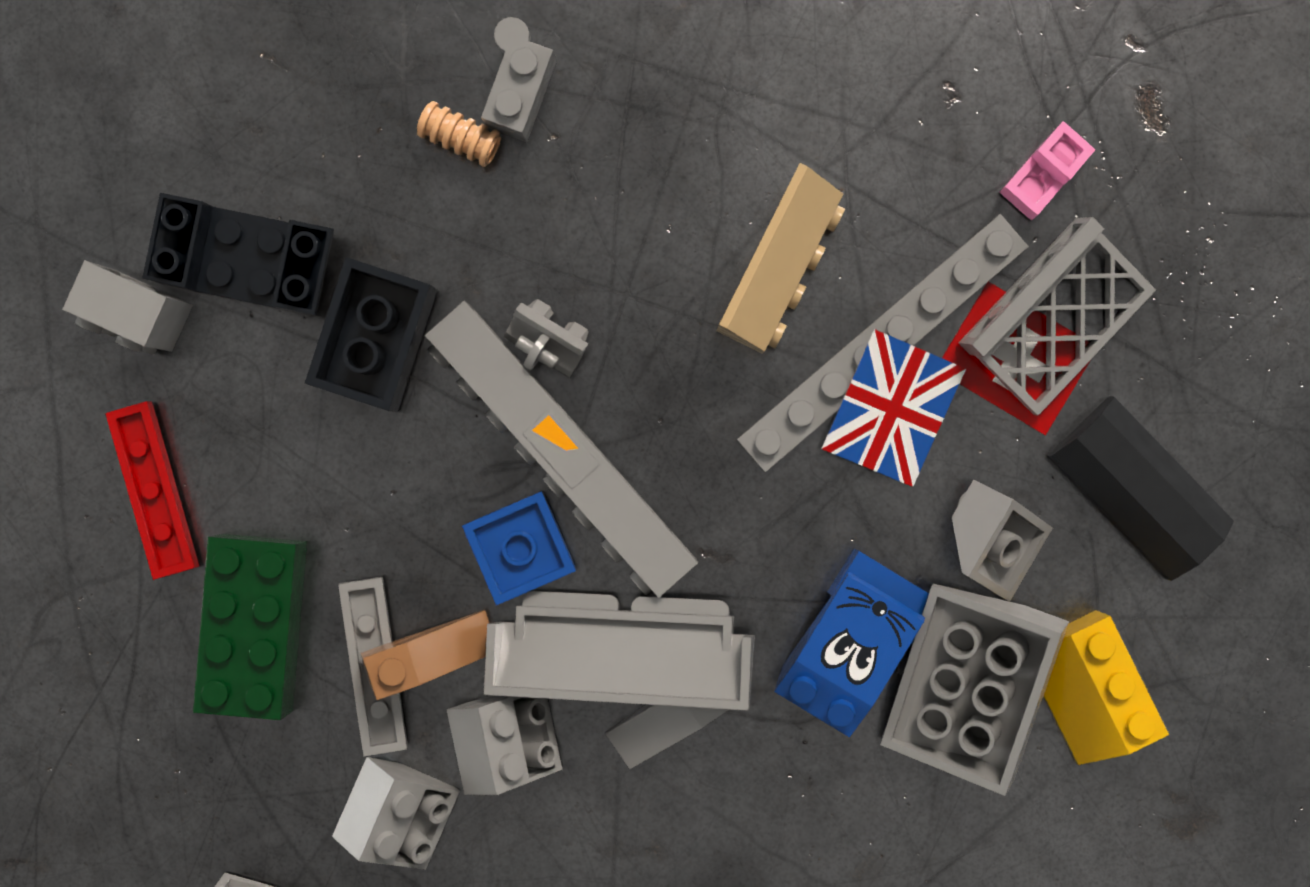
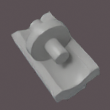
(545, 340)

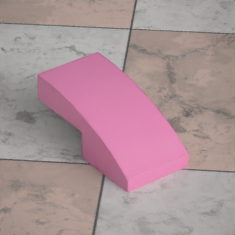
(1047, 170)

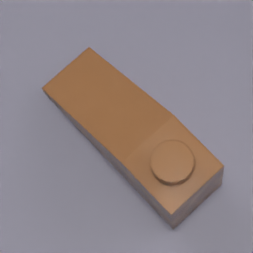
(426, 655)

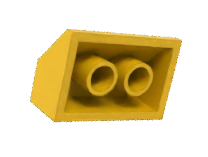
(1100, 694)

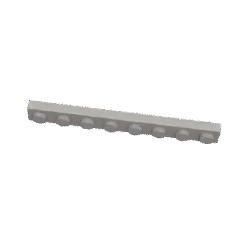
(906, 320)

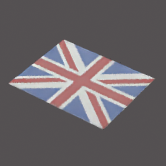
(893, 408)

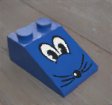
(848, 654)

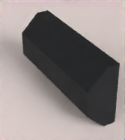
(1142, 490)

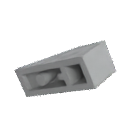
(657, 728)

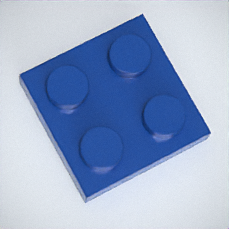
(519, 548)

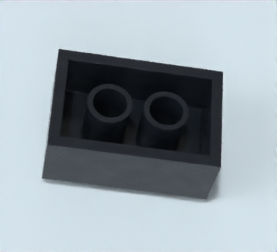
(371, 335)

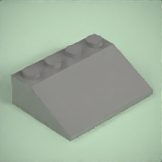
(974, 685)

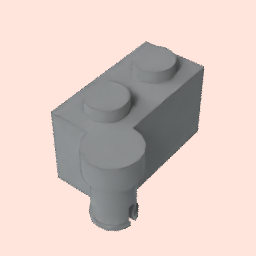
(519, 81)

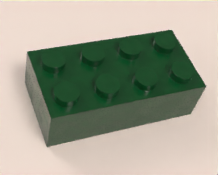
(250, 626)

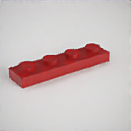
(152, 489)

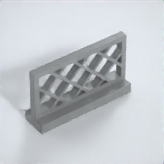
(1040, 283)

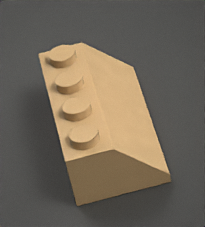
(781, 260)

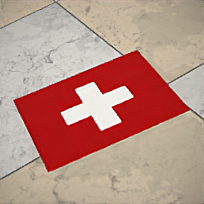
(986, 385)

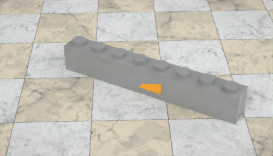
(562, 450)

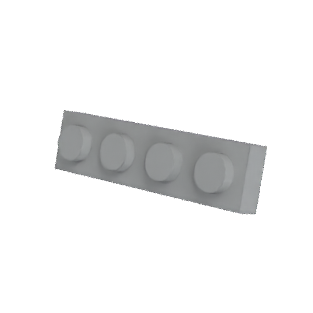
(365, 628)

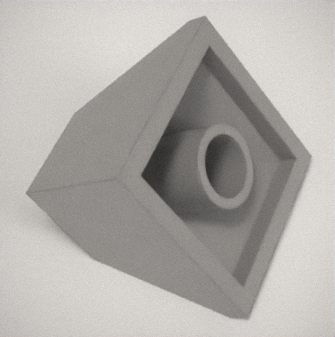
(996, 539)

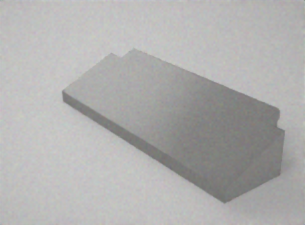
(594, 652)

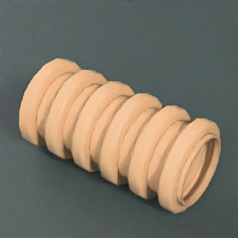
(458, 133)

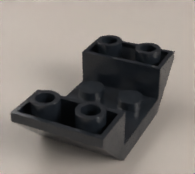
(238, 255)

